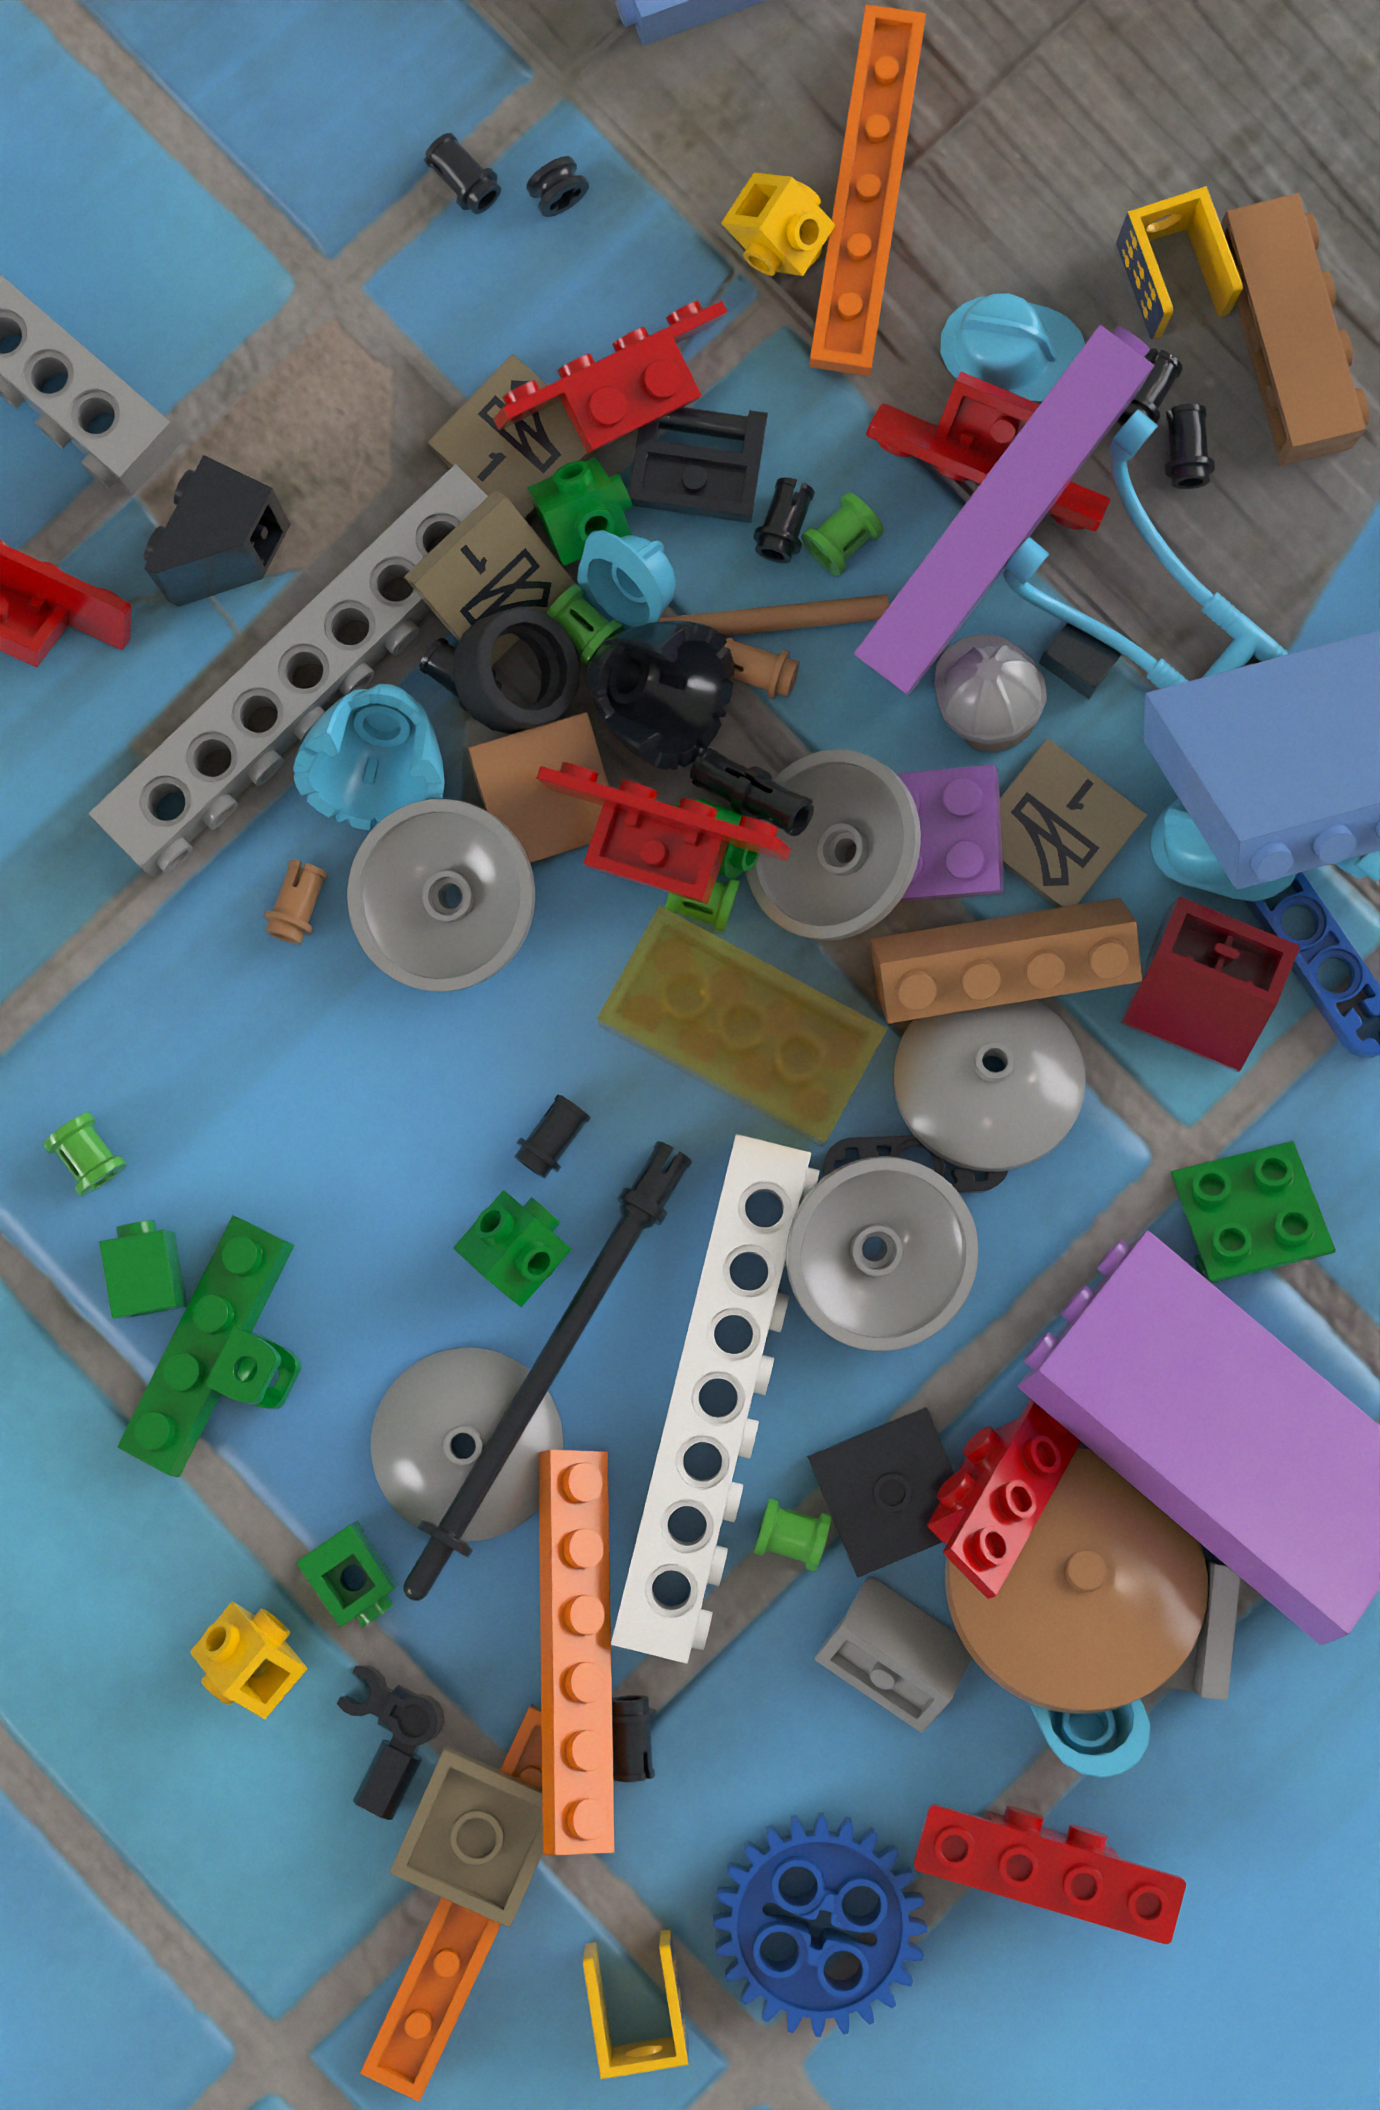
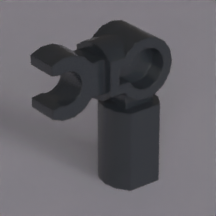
(412, 1720)

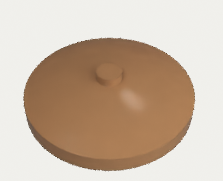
(1093, 1603)

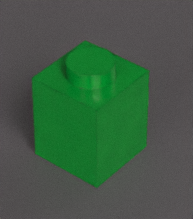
(142, 1271)

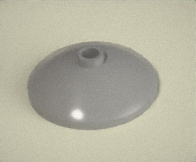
(402, 885)
(816, 887)
(986, 1116)
(915, 1278)
(425, 1411)

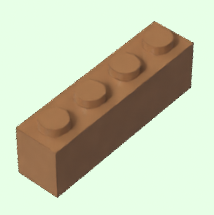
(1292, 331)
(1006, 960)

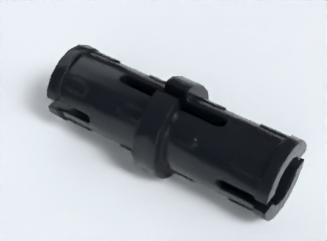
(752, 792)

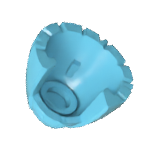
(370, 757)

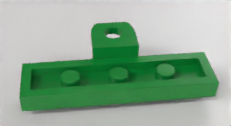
(215, 1351)

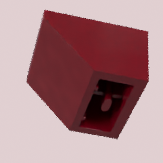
(1209, 983)

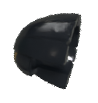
(663, 689)

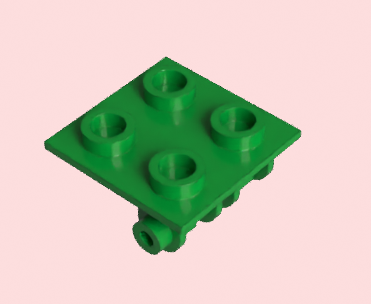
(1252, 1212)

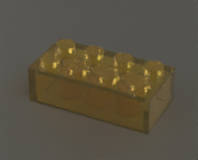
(741, 1026)

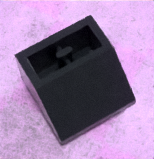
(217, 535)

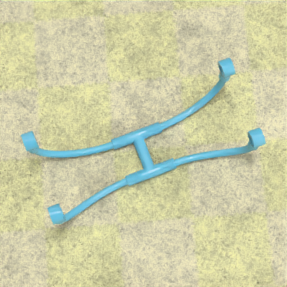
(1247, 636)

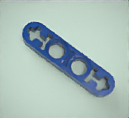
(1325, 943)

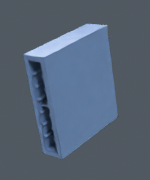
(1277, 758)

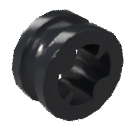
(557, 186)

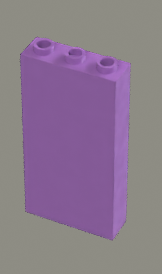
(1006, 507)
(1220, 1432)

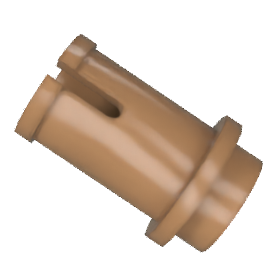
(763, 668)
(295, 903)

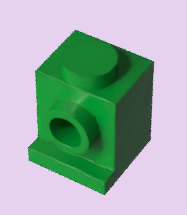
(325, 1573)

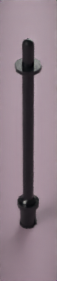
(639, 1210)

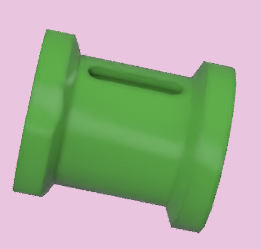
(842, 534)
(583, 623)
(718, 907)
(84, 1154)
(792, 1534)

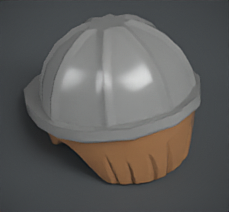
(989, 692)

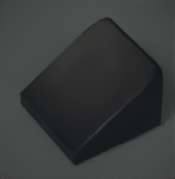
(1079, 659)

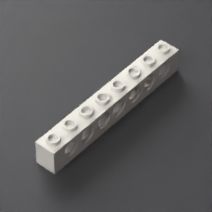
(642, 1619)

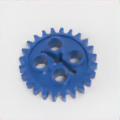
(800, 1981)

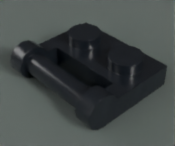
(696, 477)

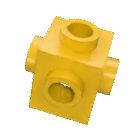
(778, 224)
(248, 1659)

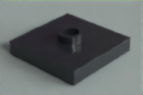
(884, 1489)

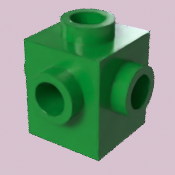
(578, 502)
(514, 1246)

